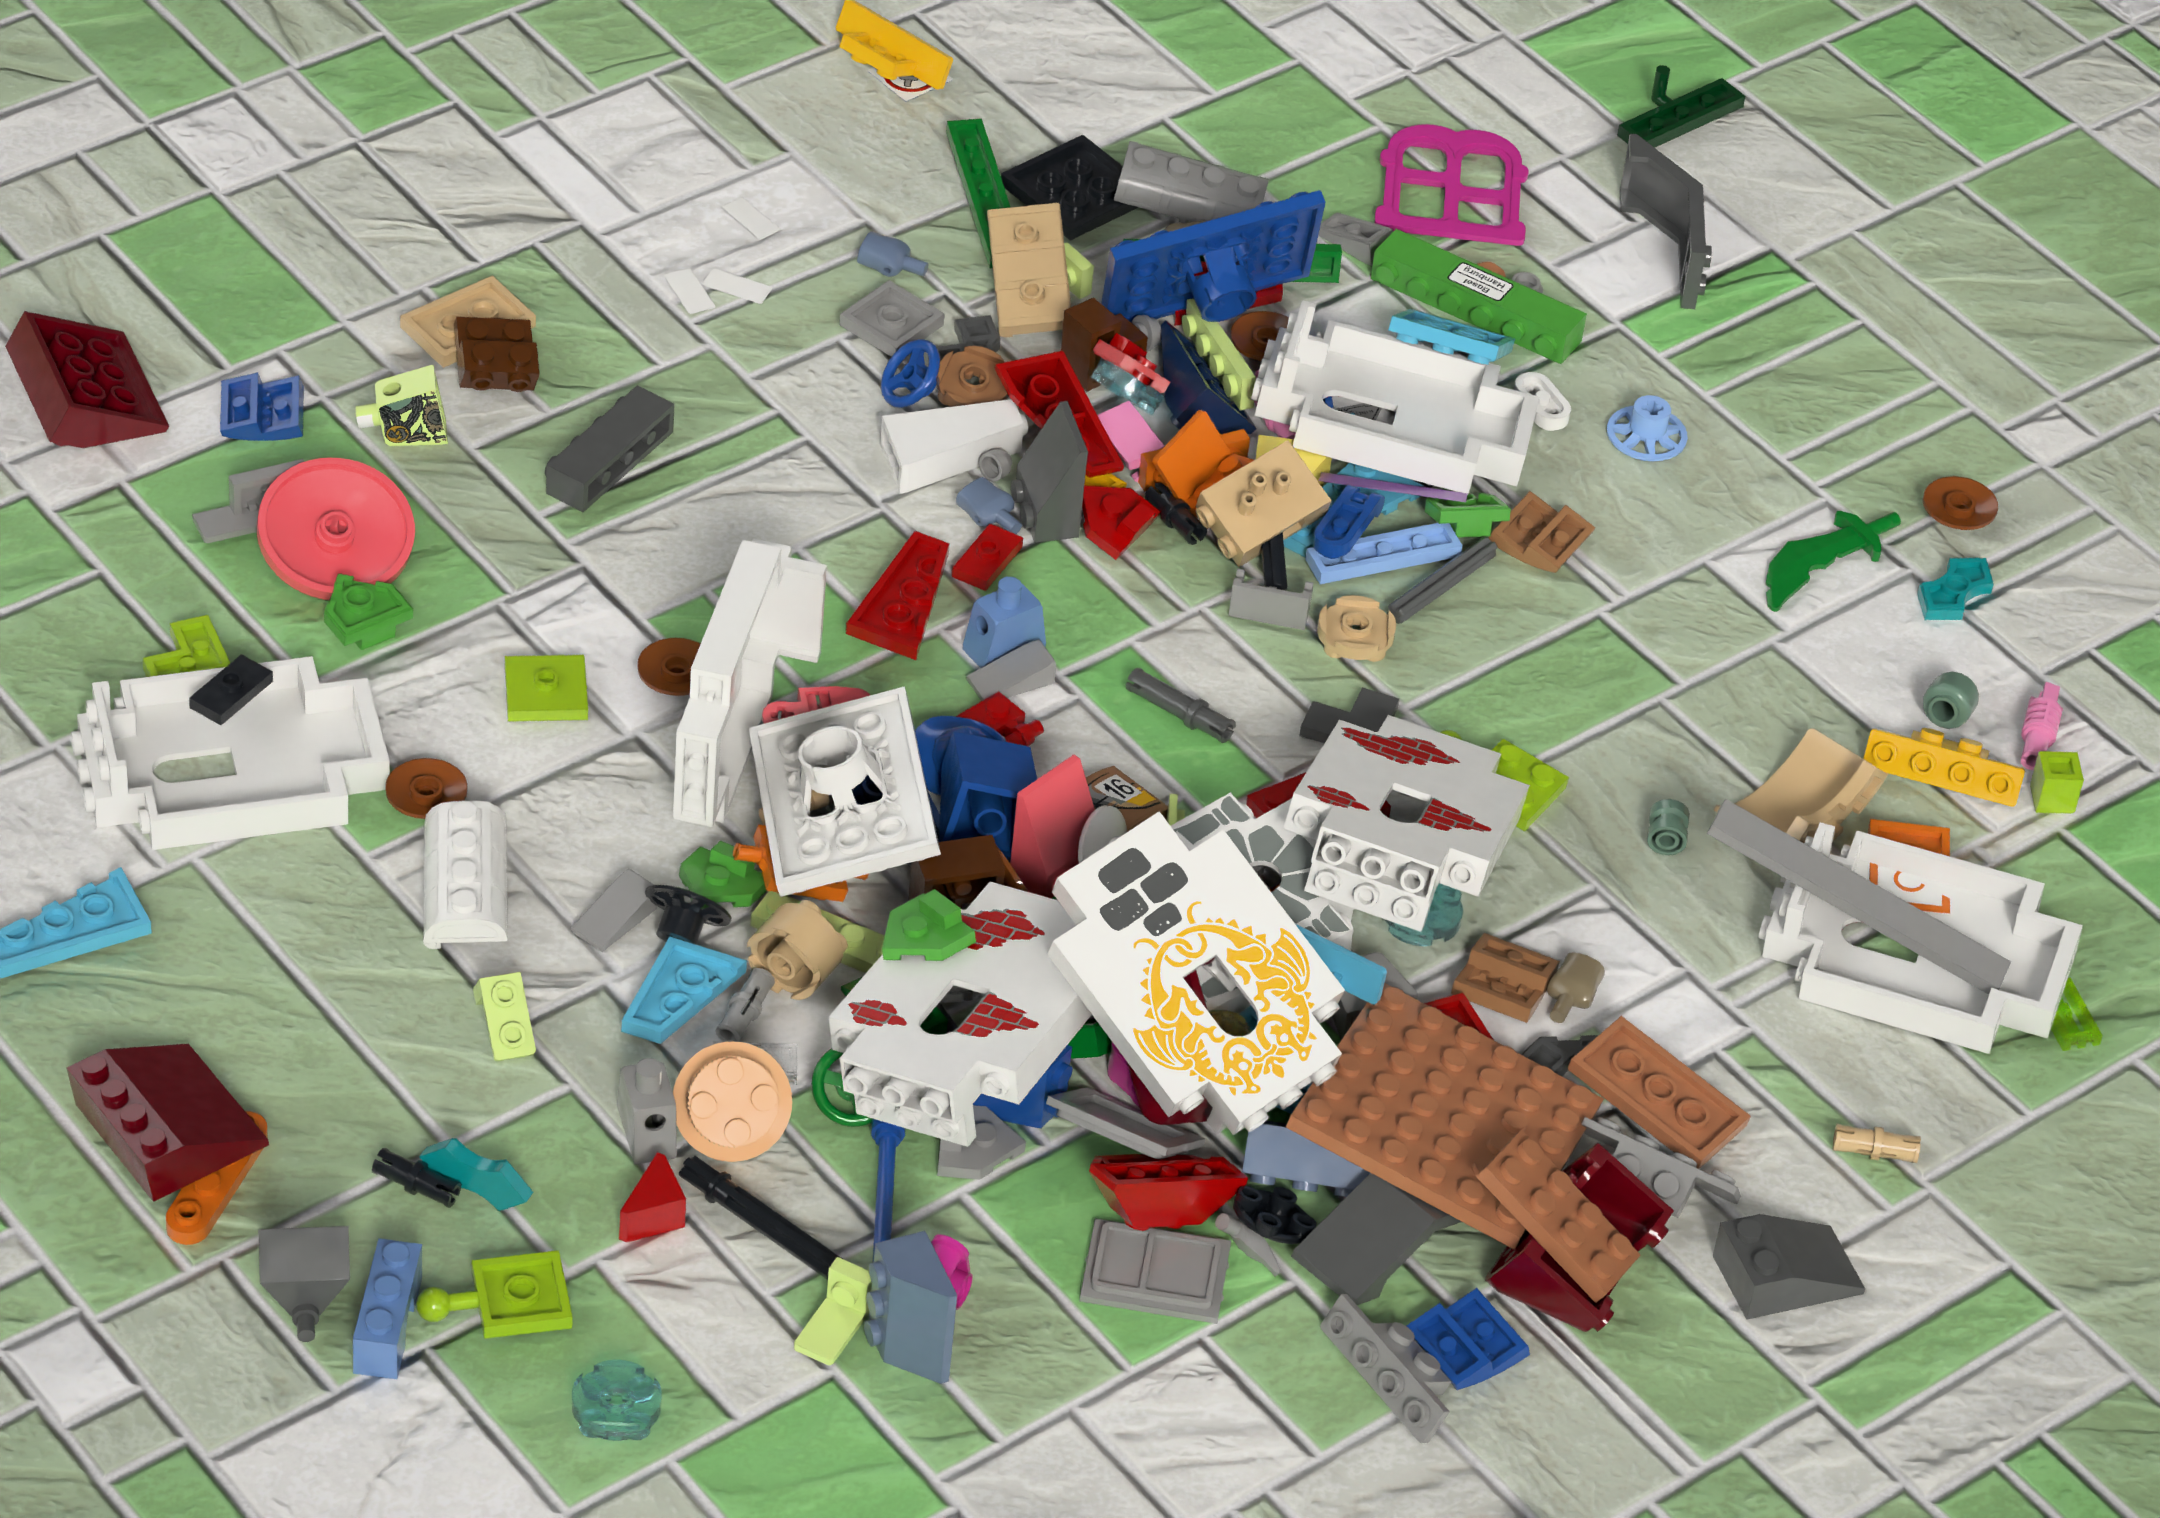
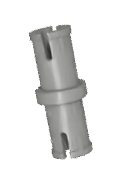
(755, 989)

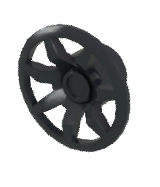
(685, 919)

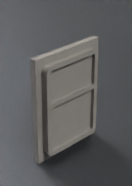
(1123, 1123)
(1155, 1271)

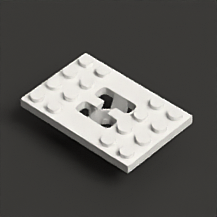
(833, 754)

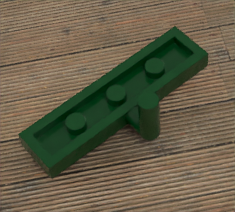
(1682, 114)

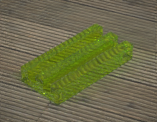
(2065, 1027)

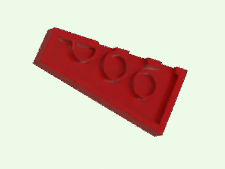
(902, 599)

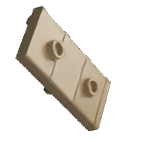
(1029, 268)

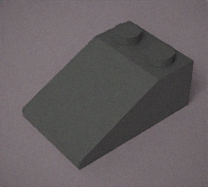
(1052, 479)
(1783, 1264)

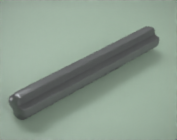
(1442, 579)

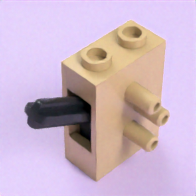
(1262, 508)

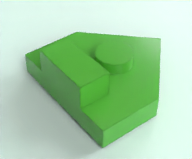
(1470, 517)
(365, 611)
(721, 877)
(926, 927)

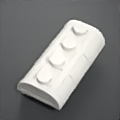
(465, 873)

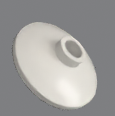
(1100, 829)

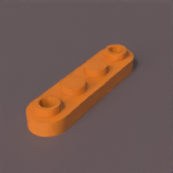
(208, 1197)

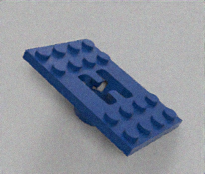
(1241, 253)

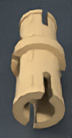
(1876, 1143)

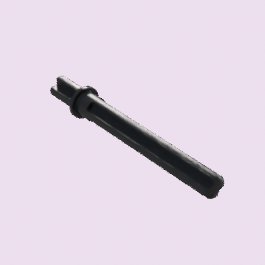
(722, 1190)

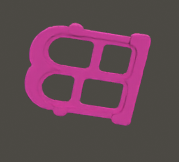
(1455, 147)

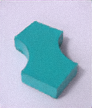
(1947, 595)
(486, 1177)

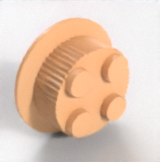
(732, 1101)

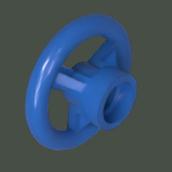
(914, 376)

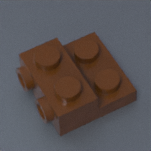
(496, 354)

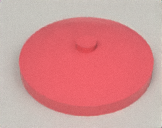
(332, 521)

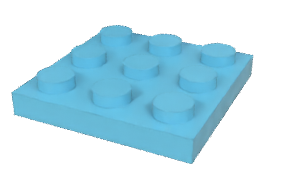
(1450, 336)

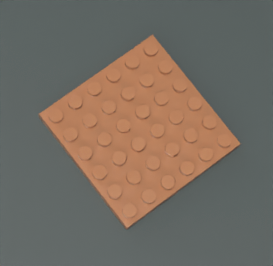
(1435, 1105)

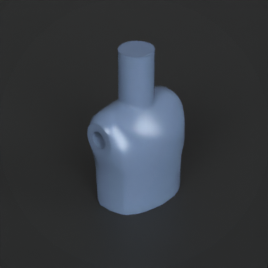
(889, 256)
(988, 505)

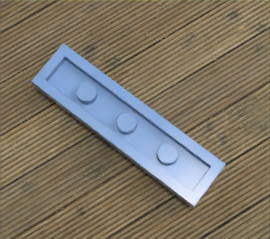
(1387, 553)

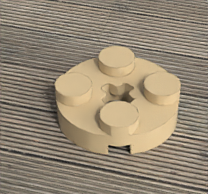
(1369, 642)

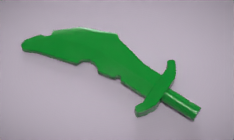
(1792, 564)

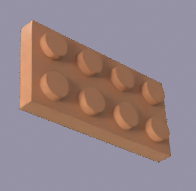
(1658, 1092)
(1558, 1216)

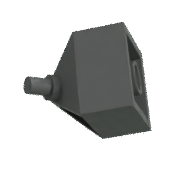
(304, 1270)

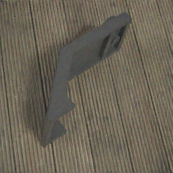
(1674, 205)
(1368, 1238)

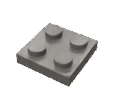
(891, 318)

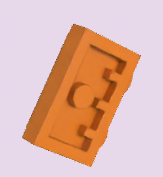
(1196, 459)

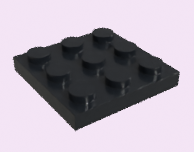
(1077, 178)

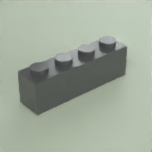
(609, 448)

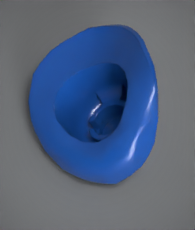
(933, 740)

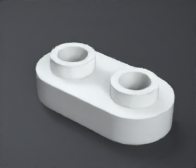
(1553, 408)

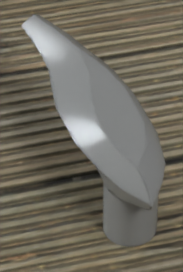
(1248, 1241)

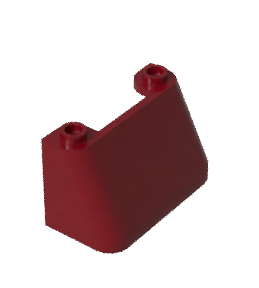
(1541, 1283)

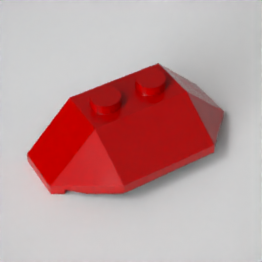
(1165, 1190)

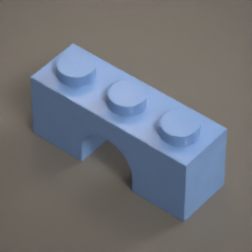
(384, 1311)

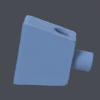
(1003, 622)

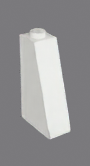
(948, 440)

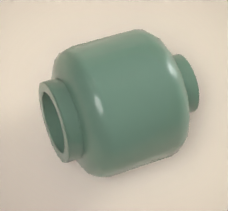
(1950, 700)

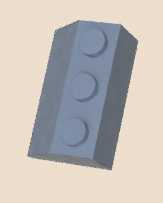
(1281, 1153)
(911, 1307)

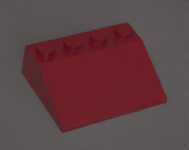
(83, 382)
(163, 1114)

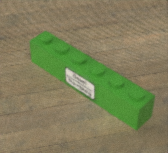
(1478, 296)

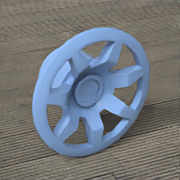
(1648, 423)

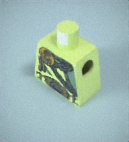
(407, 409)

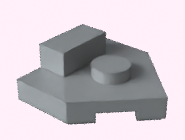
(992, 1145)

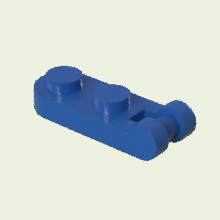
(1346, 521)

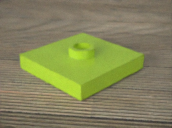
(546, 688)

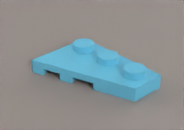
(678, 988)

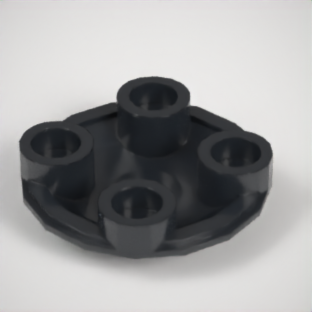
(1273, 1214)

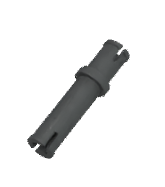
(1193, 712)

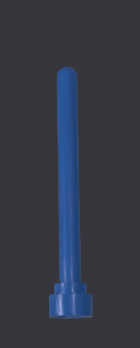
(887, 1138)

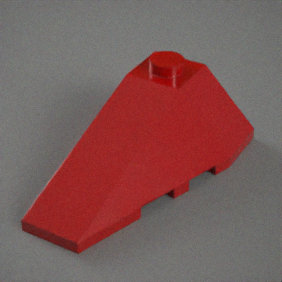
(1040, 385)

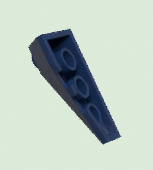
(1194, 386)

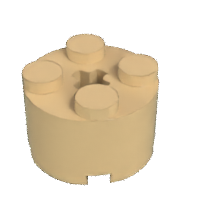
(797, 948)

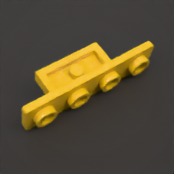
(889, 47)
(1945, 764)

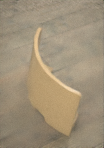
(1815, 786)

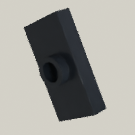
(231, 689)

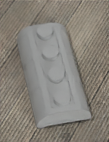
(1185, 185)

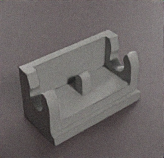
(1269, 603)

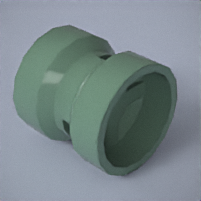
(1668, 827)

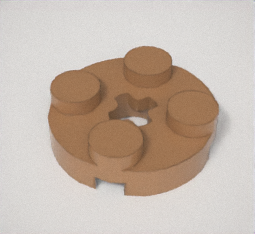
(973, 361)

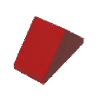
(654, 1204)

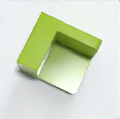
(2056, 782)

